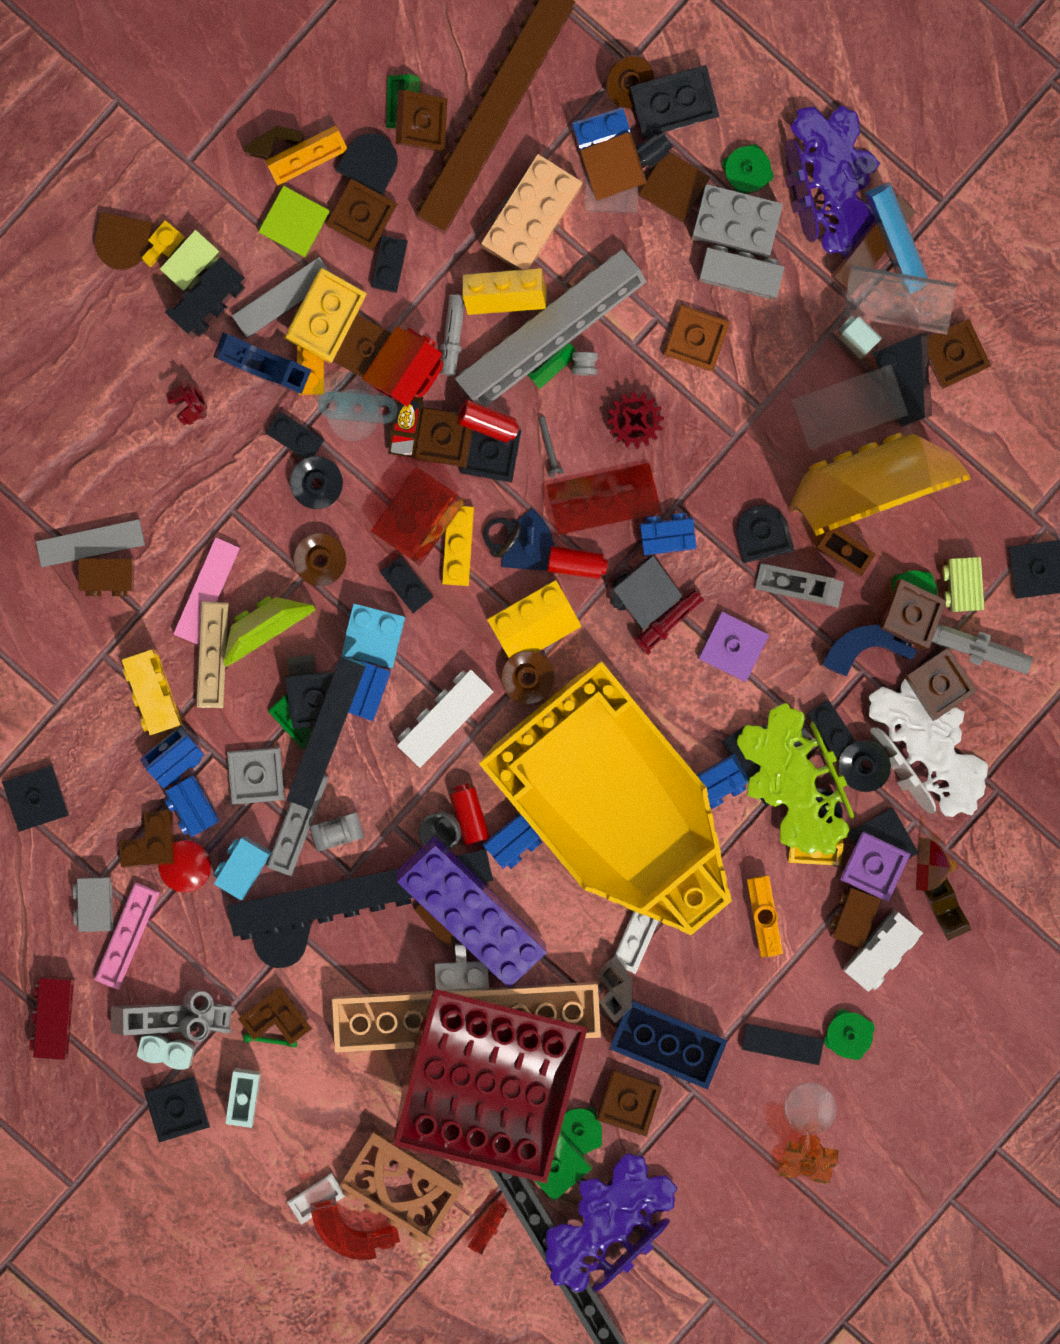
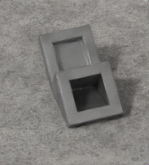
(619, 983)

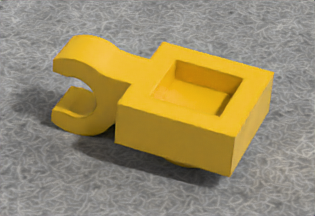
(164, 241)

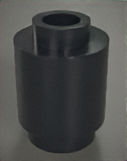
(653, 149)

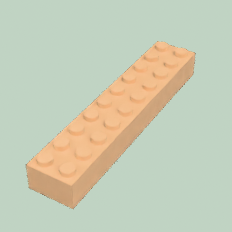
(395, 1018)

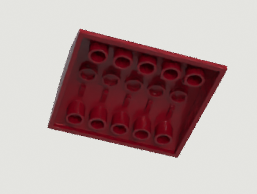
(488, 1085)

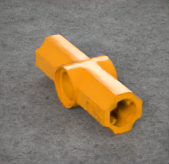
(767, 933)

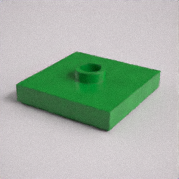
(566, 1168)

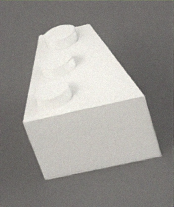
(882, 950)

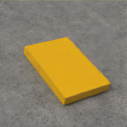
(325, 315)

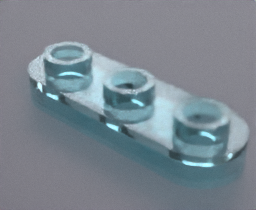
(347, 401)

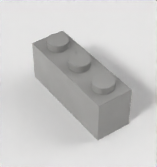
(741, 272)

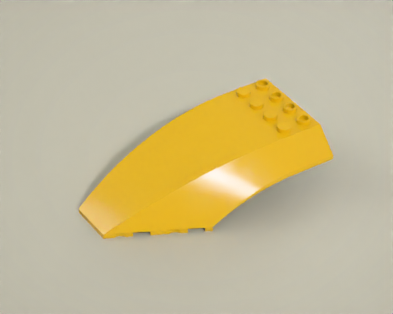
(874, 480)
(614, 802)

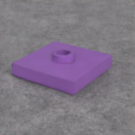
(733, 646)
(875, 866)

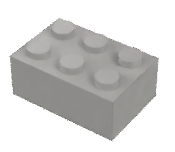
(737, 221)

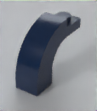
(262, 364)
(848, 646)

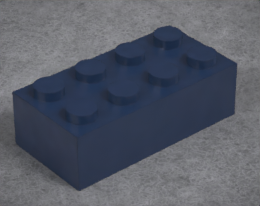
(668, 1044)

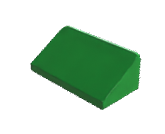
(394, 84)
(553, 365)
(281, 713)

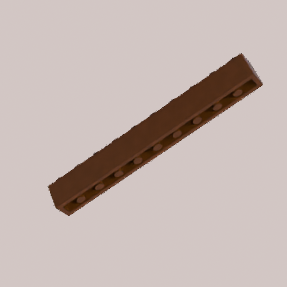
(494, 113)

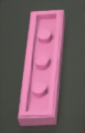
(207, 587)
(127, 936)

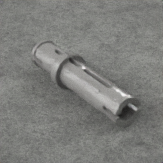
(451, 346)

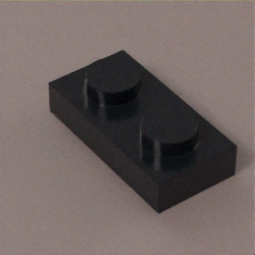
(389, 264)
(294, 436)
(406, 584)
(831, 727)

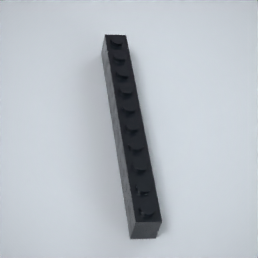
(332, 899)

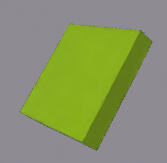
(294, 221)

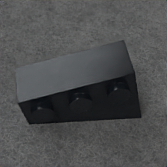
(207, 298)
(911, 371)

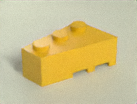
(151, 692)

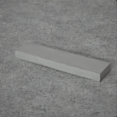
(277, 300)
(90, 543)
(293, 835)

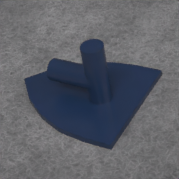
(532, 546)

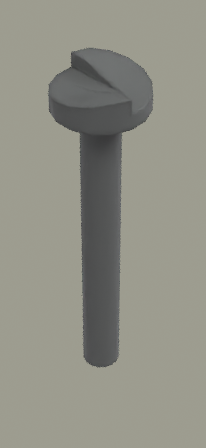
(549, 447)

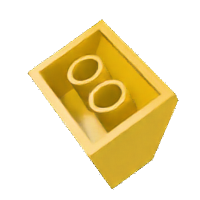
(535, 621)

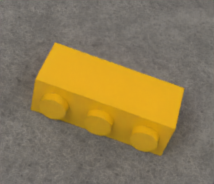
(504, 291)

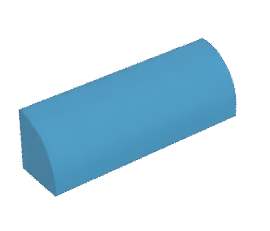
(895, 231)

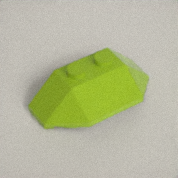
(263, 625)

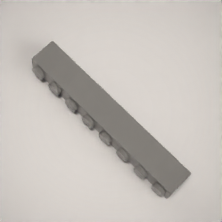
(551, 329)

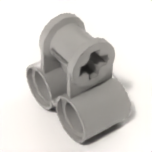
(337, 832)
(209, 1016)

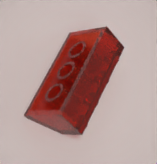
(603, 499)

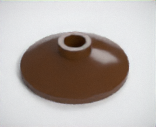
(636, 69)
(306, 555)
(513, 677)

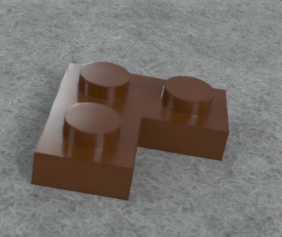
(156, 847)
(279, 1011)

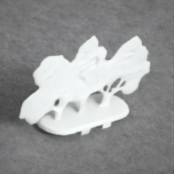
(933, 745)

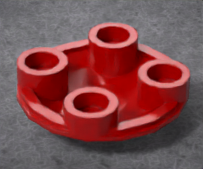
(190, 867)

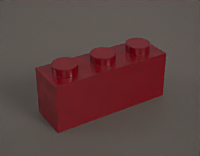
(52, 1017)

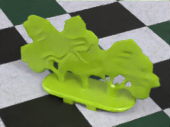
(790, 779)

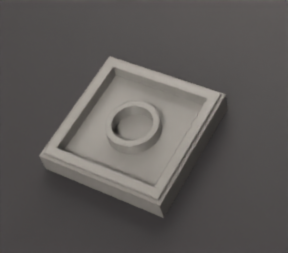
(256, 775)

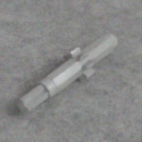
(982, 649)

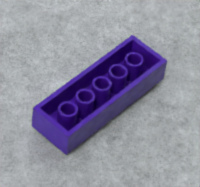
(471, 912)

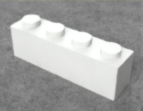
(445, 718)

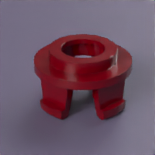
(196, 403)

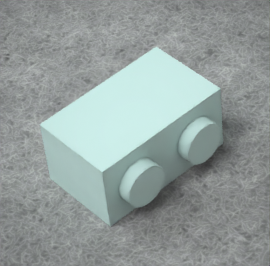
(243, 1097)

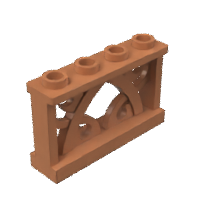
(437, 1185)

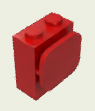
(405, 366)

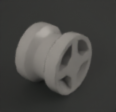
(584, 364)

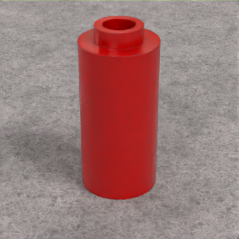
(487, 421)
(576, 562)
(469, 814)

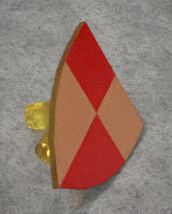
(932, 865)

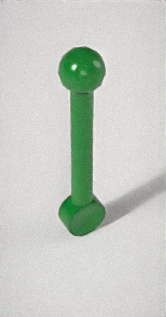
(247, 1038)

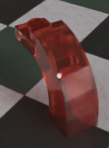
(345, 1240)

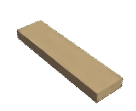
(211, 654)

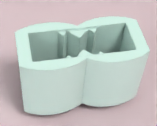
(858, 336)
(173, 1053)

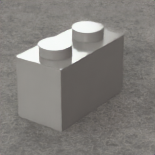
(94, 904)

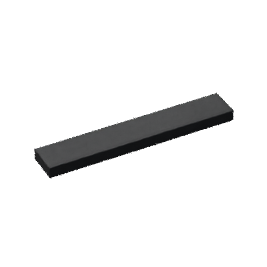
(326, 732)

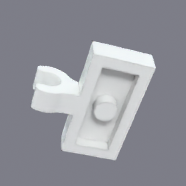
(462, 973)

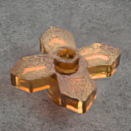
(808, 1159)

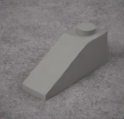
(799, 585)
(148, 1019)

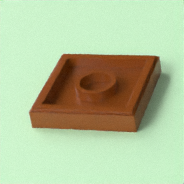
(613, 166)
(696, 338)

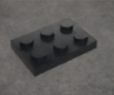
(674, 101)

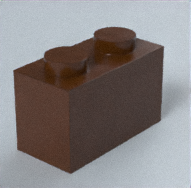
(845, 551)
(106, 575)
(854, 917)

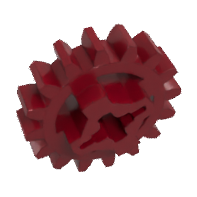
(647, 406)

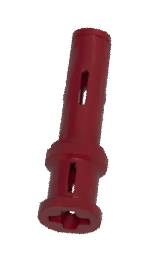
(659, 629)

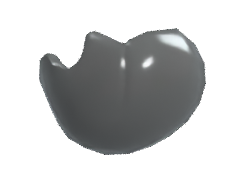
(442, 826)

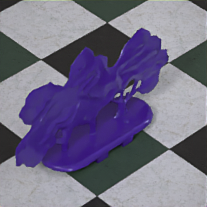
(837, 172)
(609, 1218)

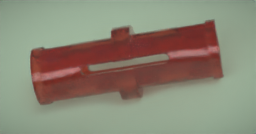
(488, 1227)

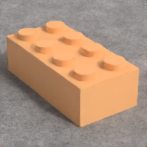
(531, 214)

